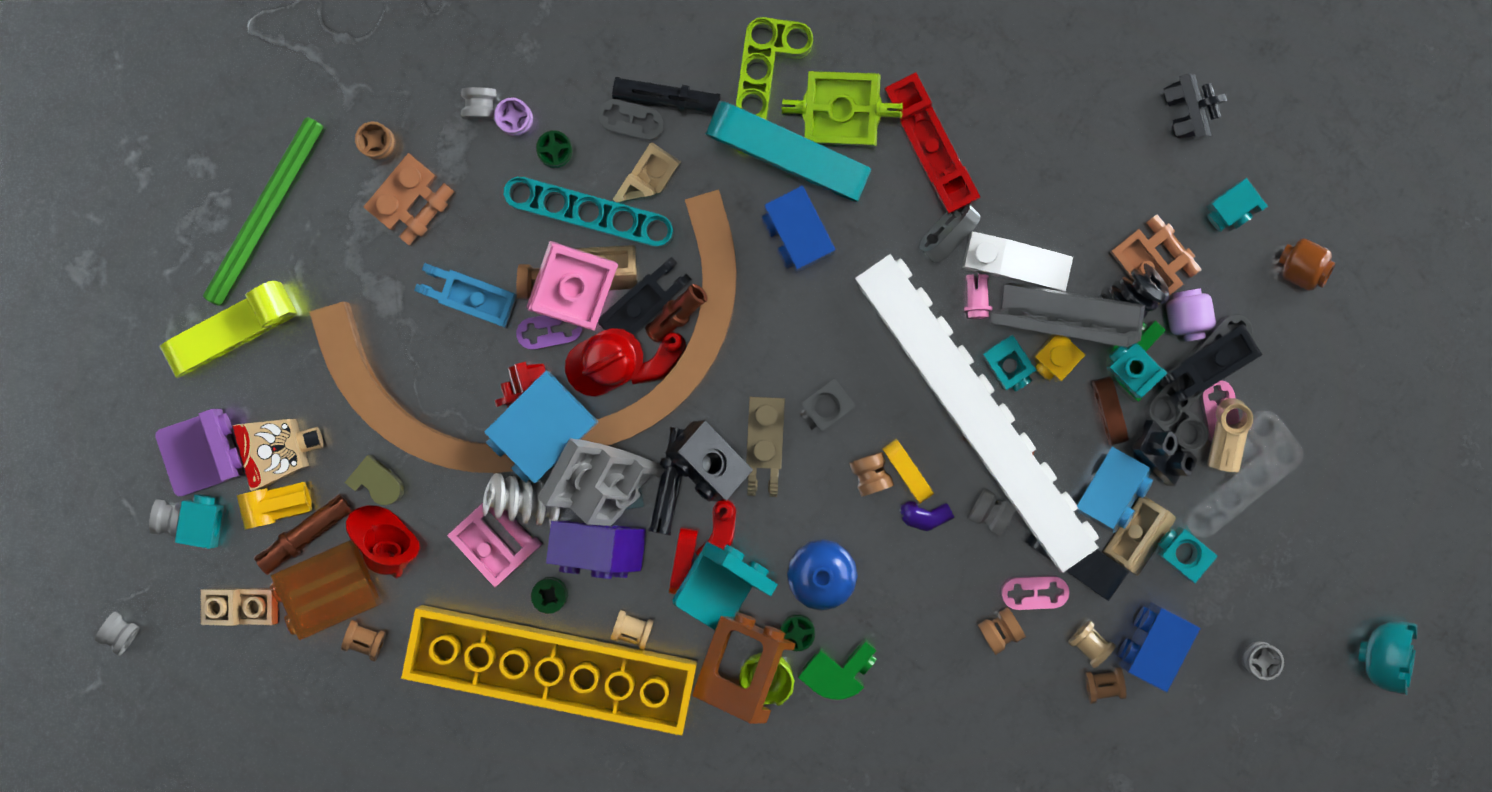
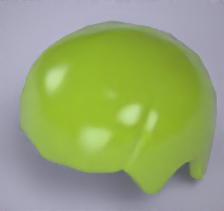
(782, 682)

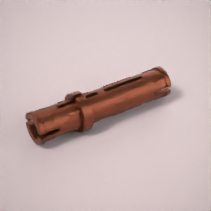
(292, 542)

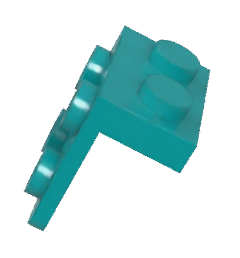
(720, 584)

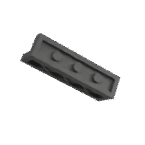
(1070, 315)

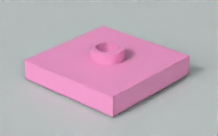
(572, 285)

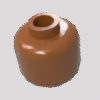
(1307, 264)

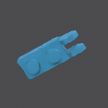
(470, 296)

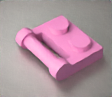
(487, 550)

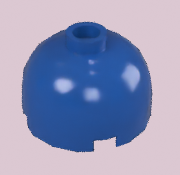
(822, 575)

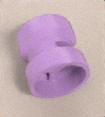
(508, 117)

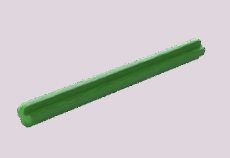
(263, 211)

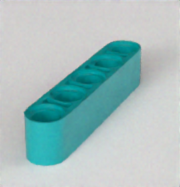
(788, 151)
(573, 204)

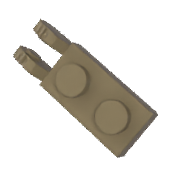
(765, 440)

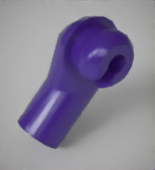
(924, 519)

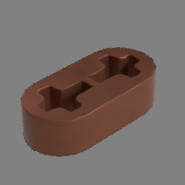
(1110, 411)

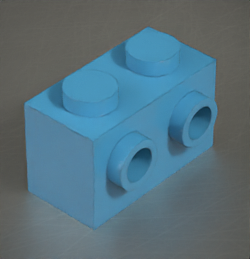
(1115, 490)

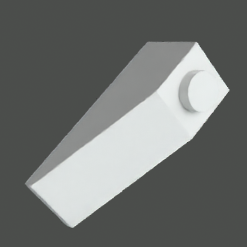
(1016, 261)

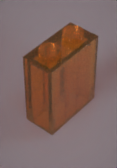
(325, 590)

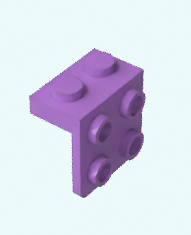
(199, 452)

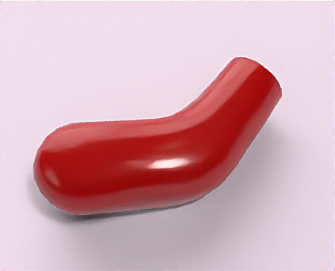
(663, 361)
(723, 525)

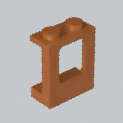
(728, 696)

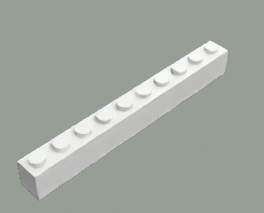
(976, 413)

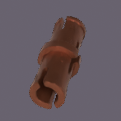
(688, 301)

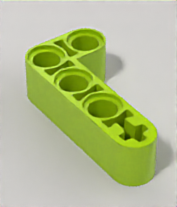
(766, 55)

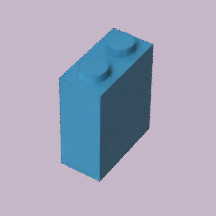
(539, 427)

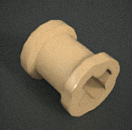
(632, 630)
(1092, 644)

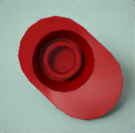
(604, 362)
(382, 539)

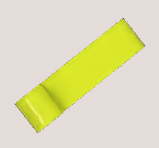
(231, 328)

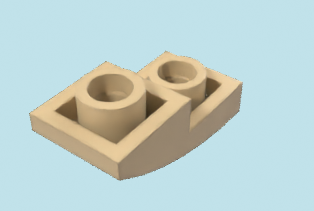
(238, 607)

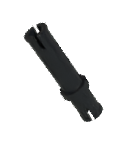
(625, 88)
(667, 492)

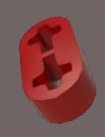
(683, 557)

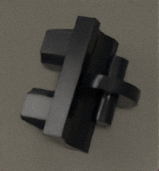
(1188, 91)
(1162, 454)

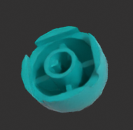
(1390, 656)

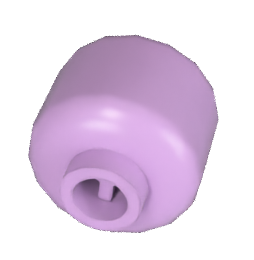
(1191, 314)

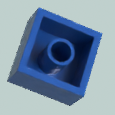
(798, 229)
(1157, 646)

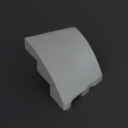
(597, 481)

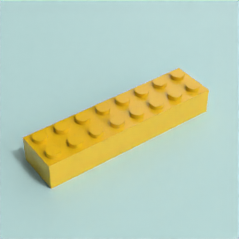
(549, 669)

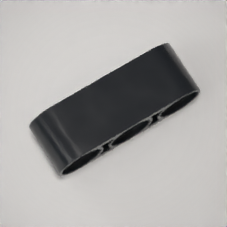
(1094, 570)

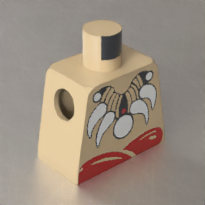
(274, 450)

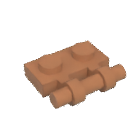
(401, 192)
(1139, 250)

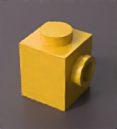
(1057, 358)

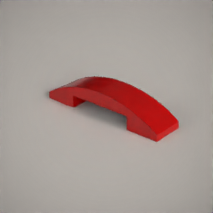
(932, 144)

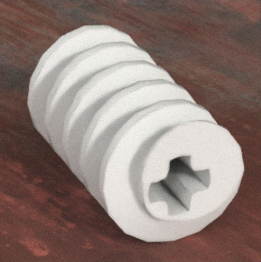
(517, 498)

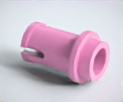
(977, 299)

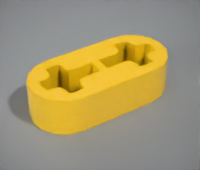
(908, 471)

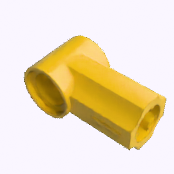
(266, 505)

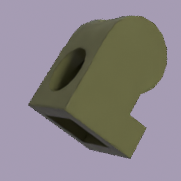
(381, 482)

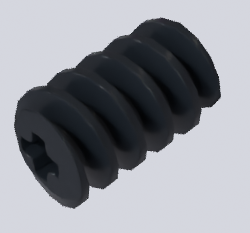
(1146, 289)

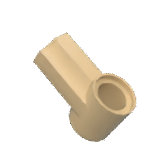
(1229, 439)

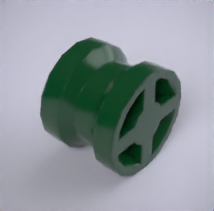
(553, 143)
(553, 590)
(801, 637)

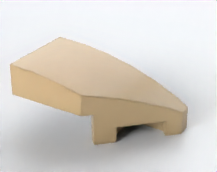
(649, 174)

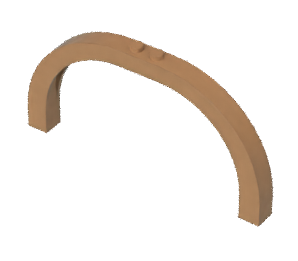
(367, 396)

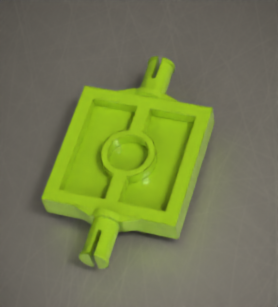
(842, 108)

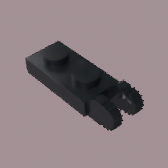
(642, 301)
(1214, 363)

